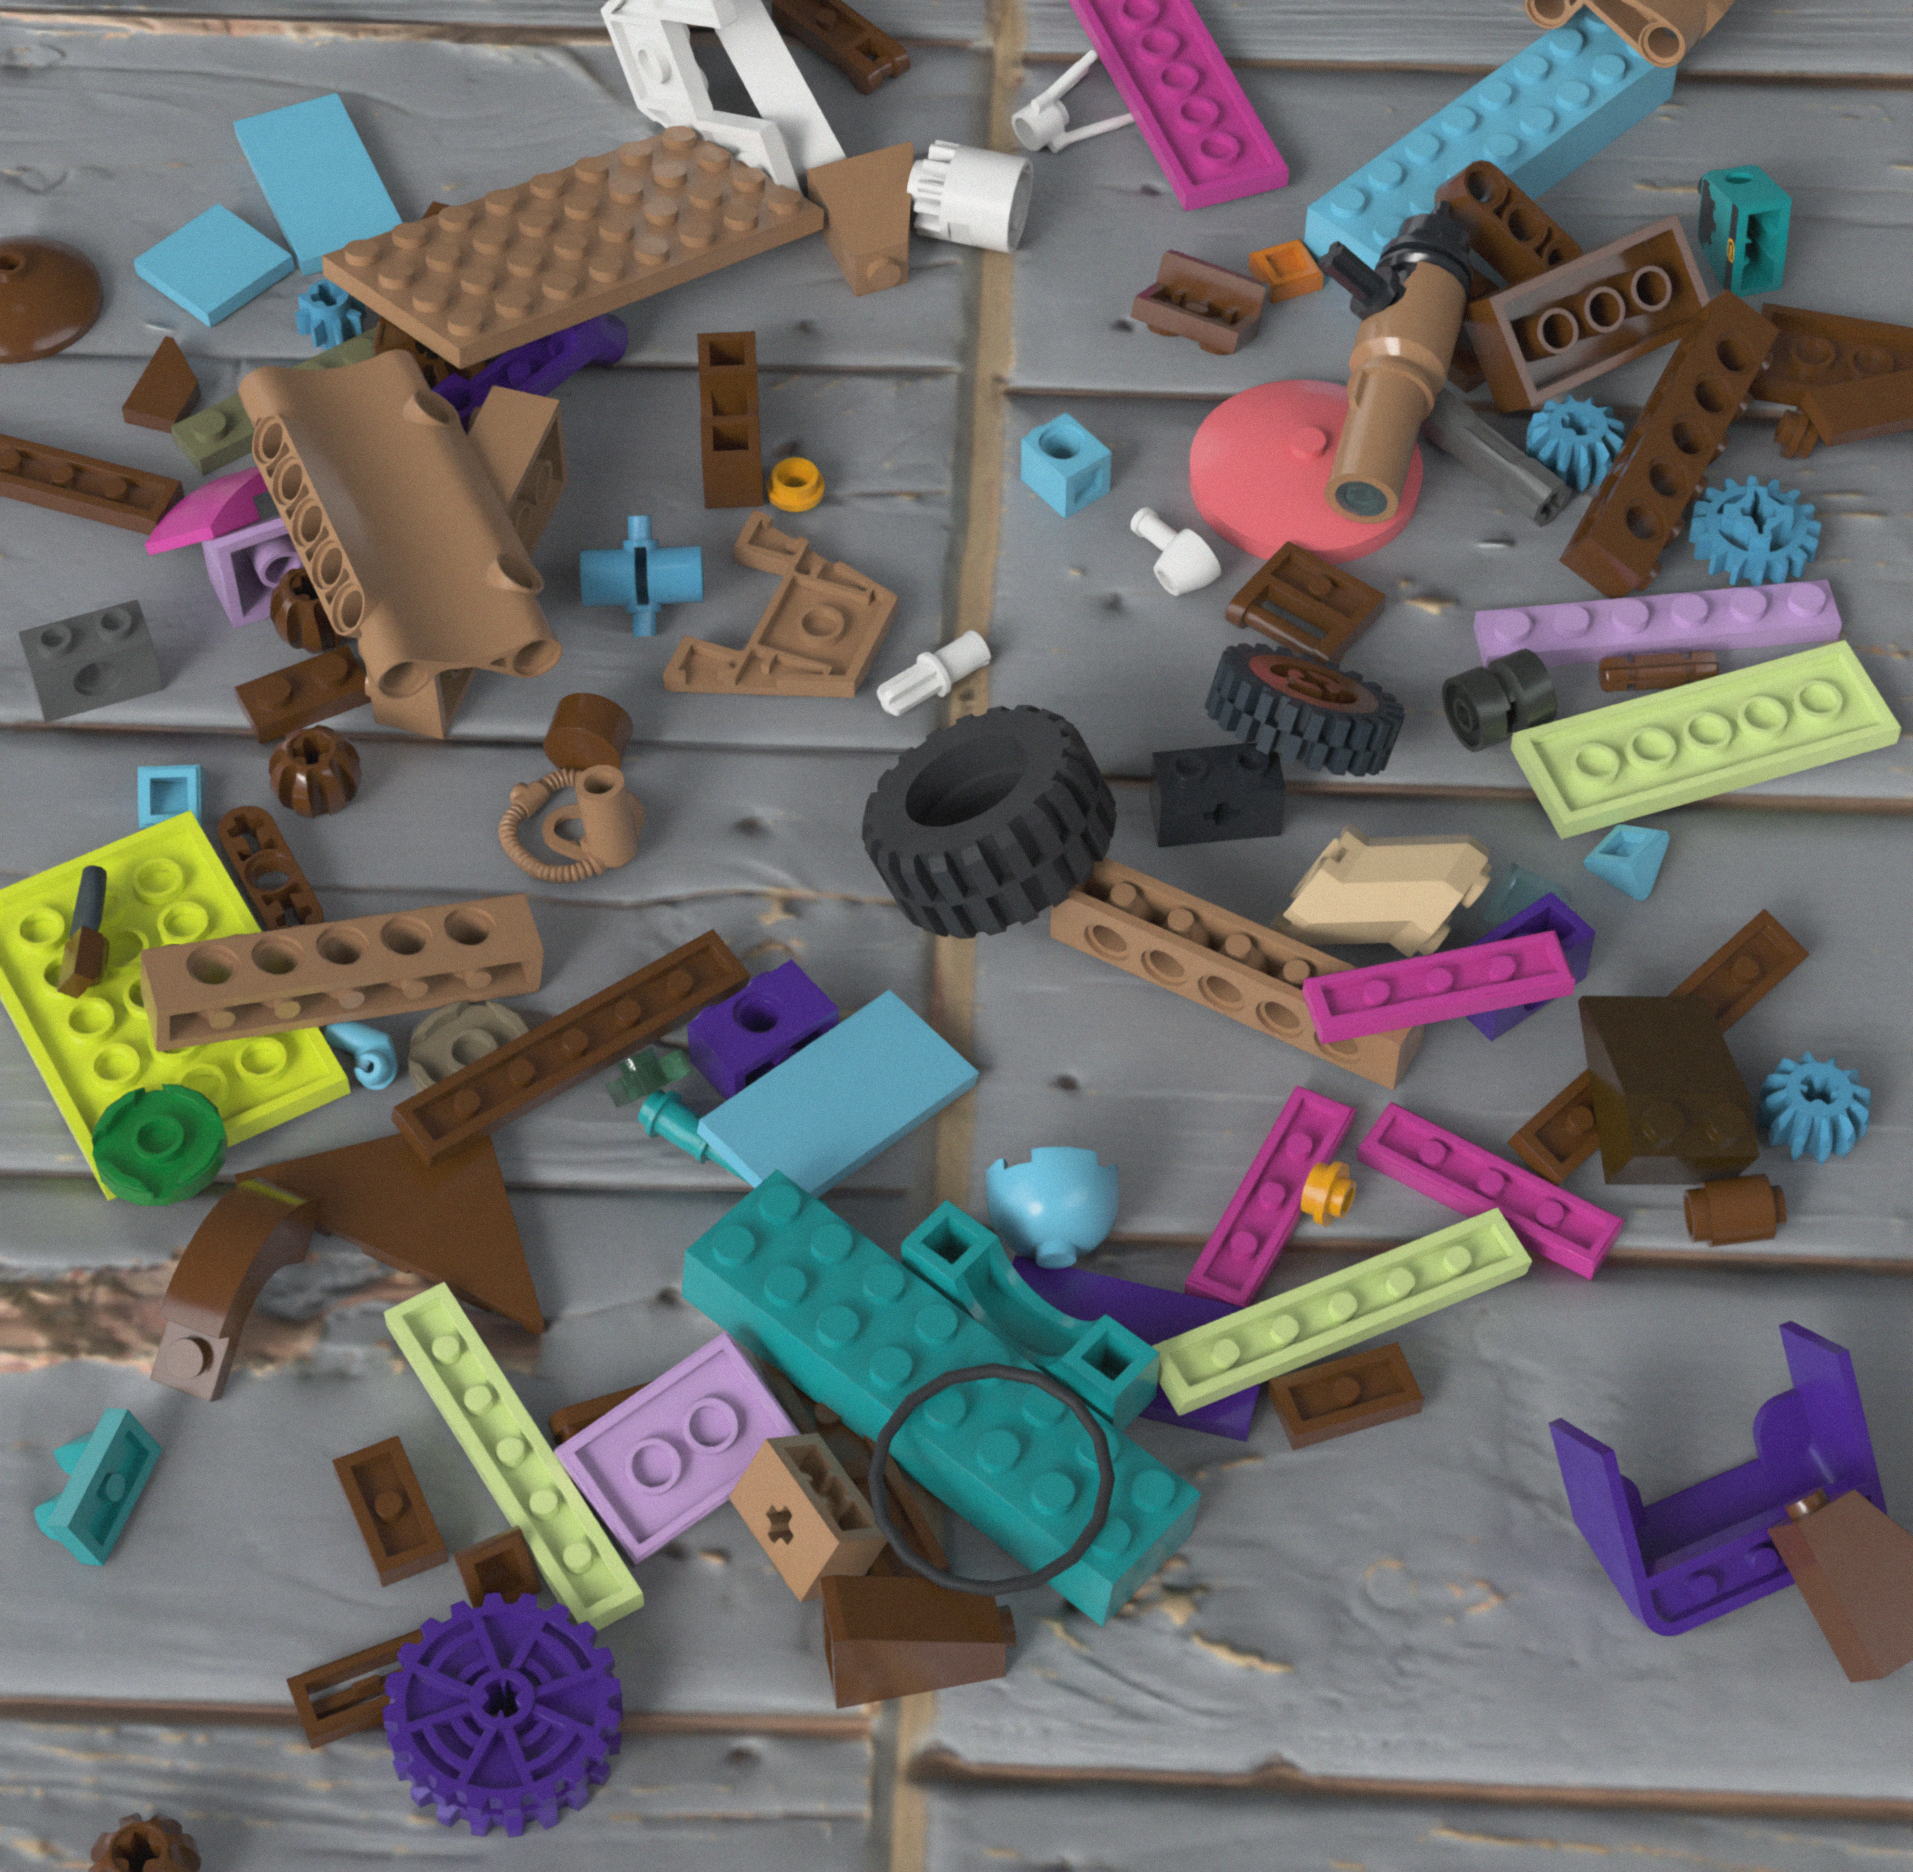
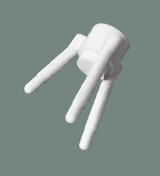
(1045, 117)

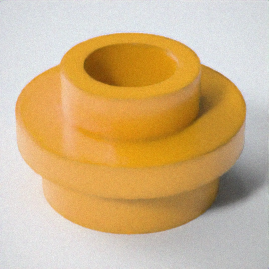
(795, 485)
(1328, 1192)

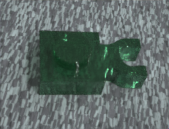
(646, 1074)

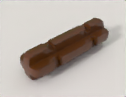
(1656, 670)

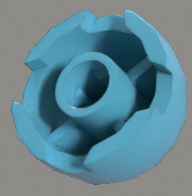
(1053, 1205)

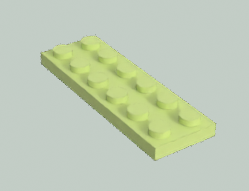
(1704, 739)

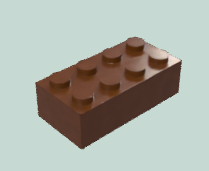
(1586, 314)

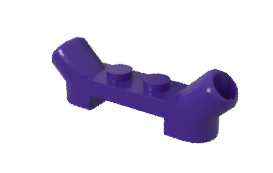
(540, 364)

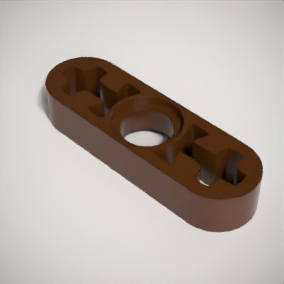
(272, 857)

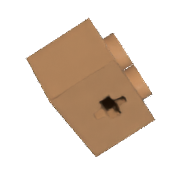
(807, 1513)

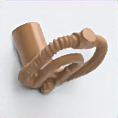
(609, 818)

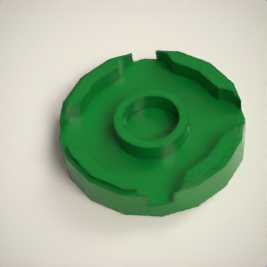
(159, 1145)

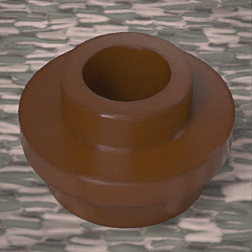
(1795, 434)

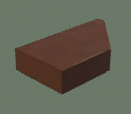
(164, 391)

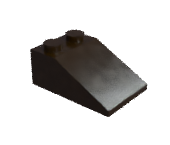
(1665, 1091)

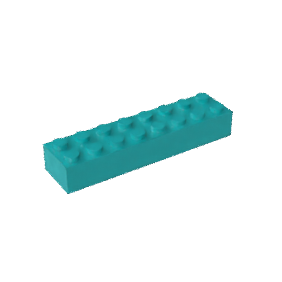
(995, 1450)

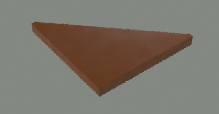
(435, 1221)

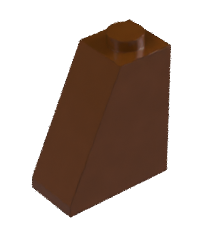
(1853, 1576)
(908, 1637)

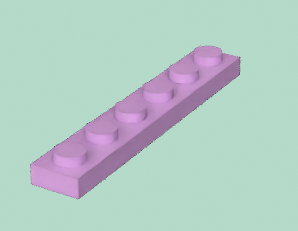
(1662, 623)

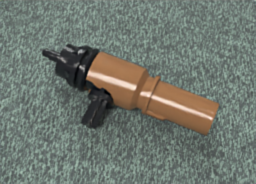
(1399, 357)

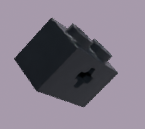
(1216, 794)

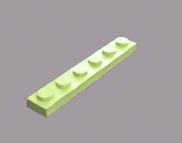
(1339, 1310)
(513, 1458)

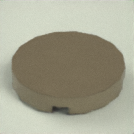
(459, 1037)

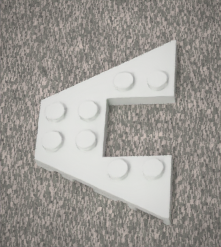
(673, 89)

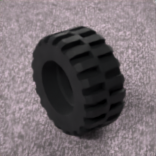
(989, 821)

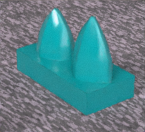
(104, 1484)

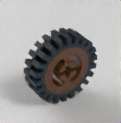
(1304, 709)

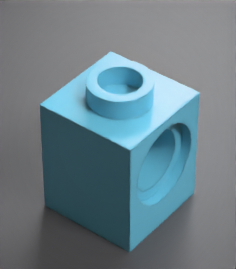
(1065, 465)

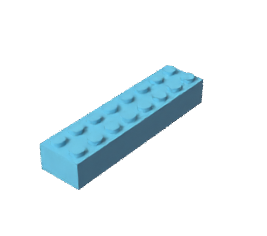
(1528, 118)

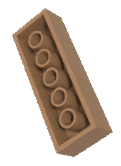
(525, 460)

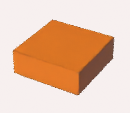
(1286, 270)

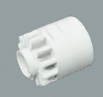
(971, 196)

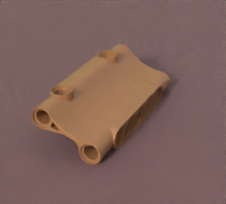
(397, 522)

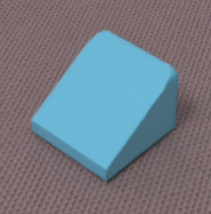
(170, 792)

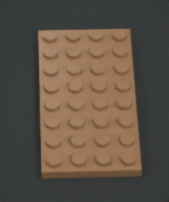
(570, 245)

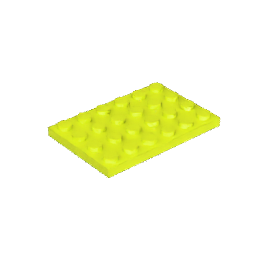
(96, 1048)

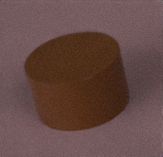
(587, 732)

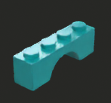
(1093, 1359)

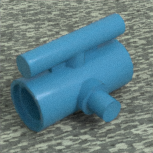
(642, 576)

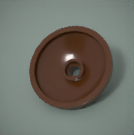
(46, 297)

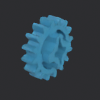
(1754, 532)

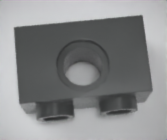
(91, 660)

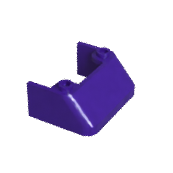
(1711, 1543)

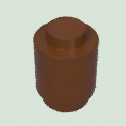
(1734, 1210)

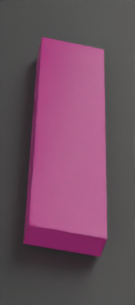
(1438, 987)
(1479, 1181)
(1269, 1200)

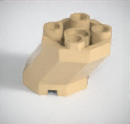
(1385, 890)

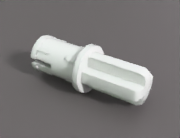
(934, 673)

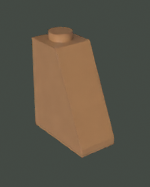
(867, 215)

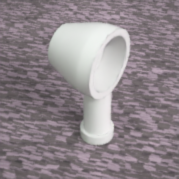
(1186, 558)

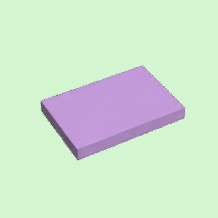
(674, 1447)

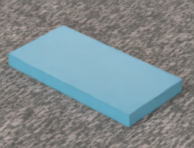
(316, 178)
(840, 1099)

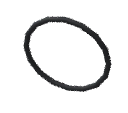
(1006, 1585)

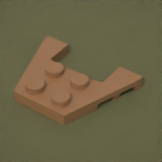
(812, 636)

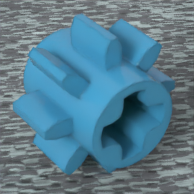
(329, 315)

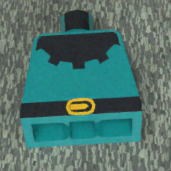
(1744, 228)

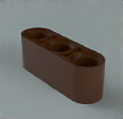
(1504, 222)

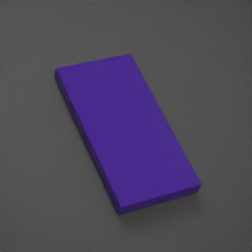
(1153, 1317)

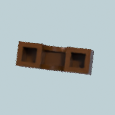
(730, 420)

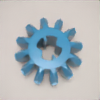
(1575, 440)
(1814, 1108)

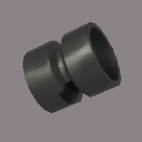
(1494, 701)

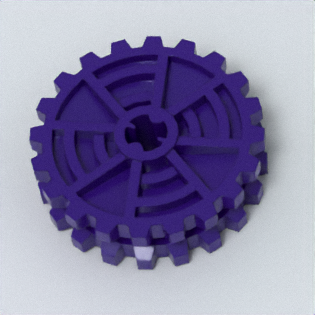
(512, 1765)

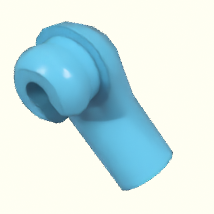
(372, 1052)

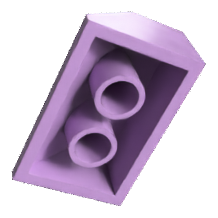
(248, 567)

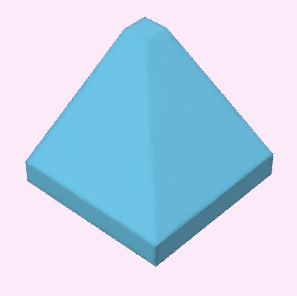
(1629, 859)

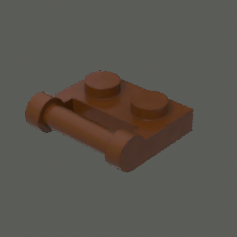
(1313, 593)

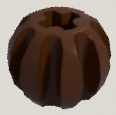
(300, 615)
(315, 771)
(146, 1847)

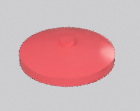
(1265, 470)

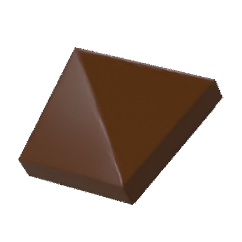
(498, 1566)

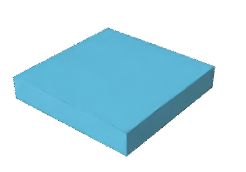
(214, 265)

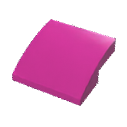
(210, 511)

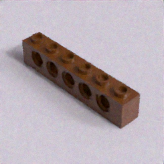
(1670, 447)

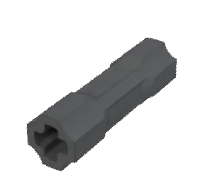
(1497, 461)

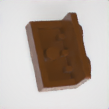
(1202, 304)

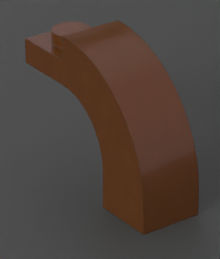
(220, 1277)

